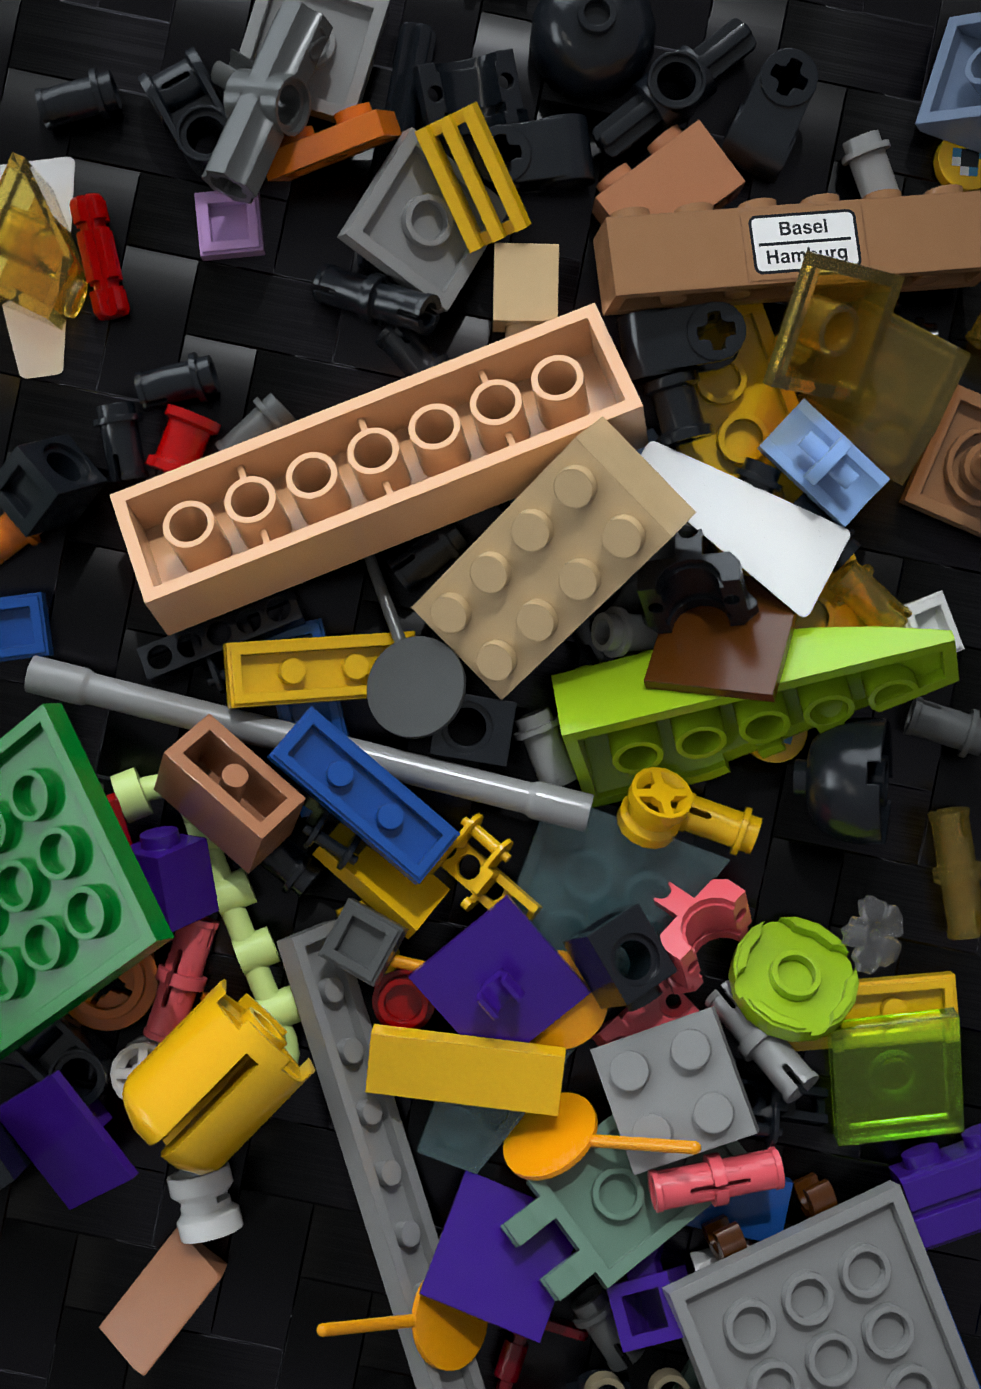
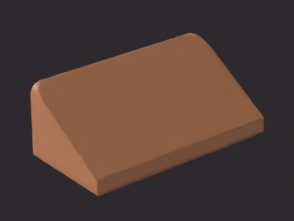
(162, 1301)

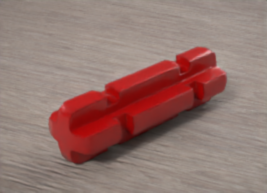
(99, 256)

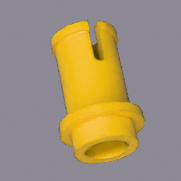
(722, 824)

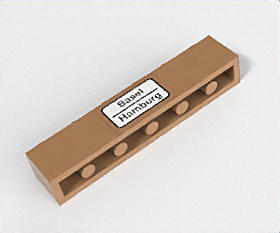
(758, 247)

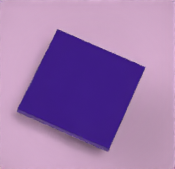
(500, 978)
(66, 1140)
(483, 1271)

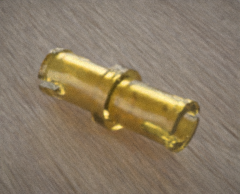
(957, 871)

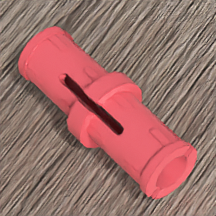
(180, 977)
(716, 1179)

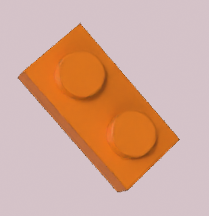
(355, 132)

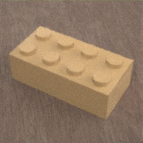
(553, 557)

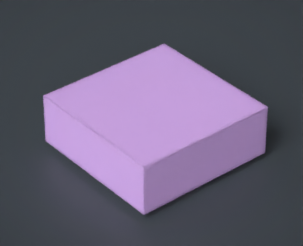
(228, 227)

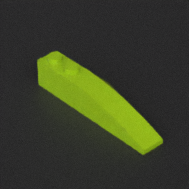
(622, 727)

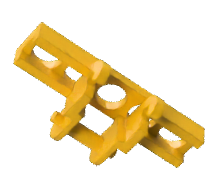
(489, 871)

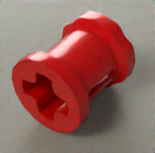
(182, 439)

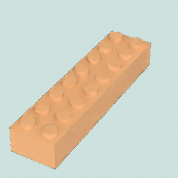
(372, 470)

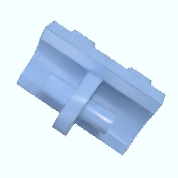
(823, 463)

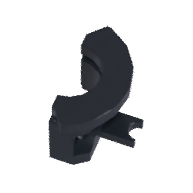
(471, 81)
(690, 581)

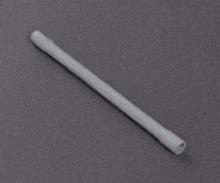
(83, 686)

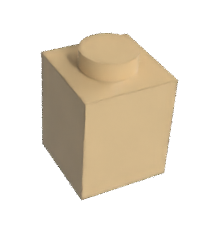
(524, 286)

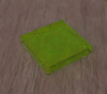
(896, 1076)

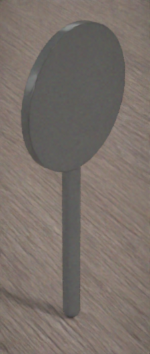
(414, 681)

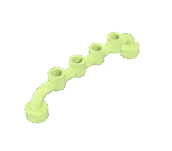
(234, 893)

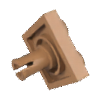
(949, 470)

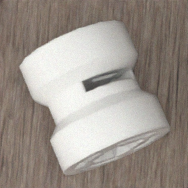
(205, 1205)

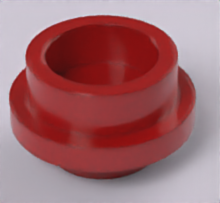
(400, 1001)

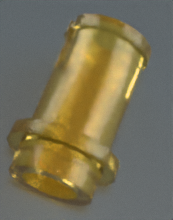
(867, 597)

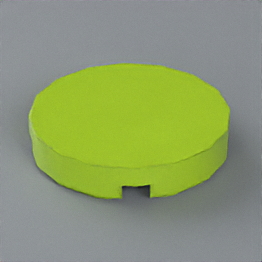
(793, 979)

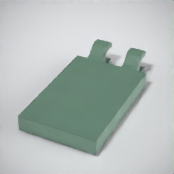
(603, 1215)

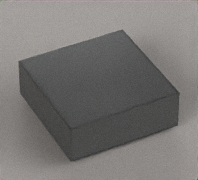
(363, 942)

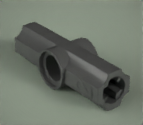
(267, 102)

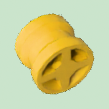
(654, 807)

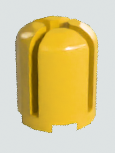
(212, 1082)

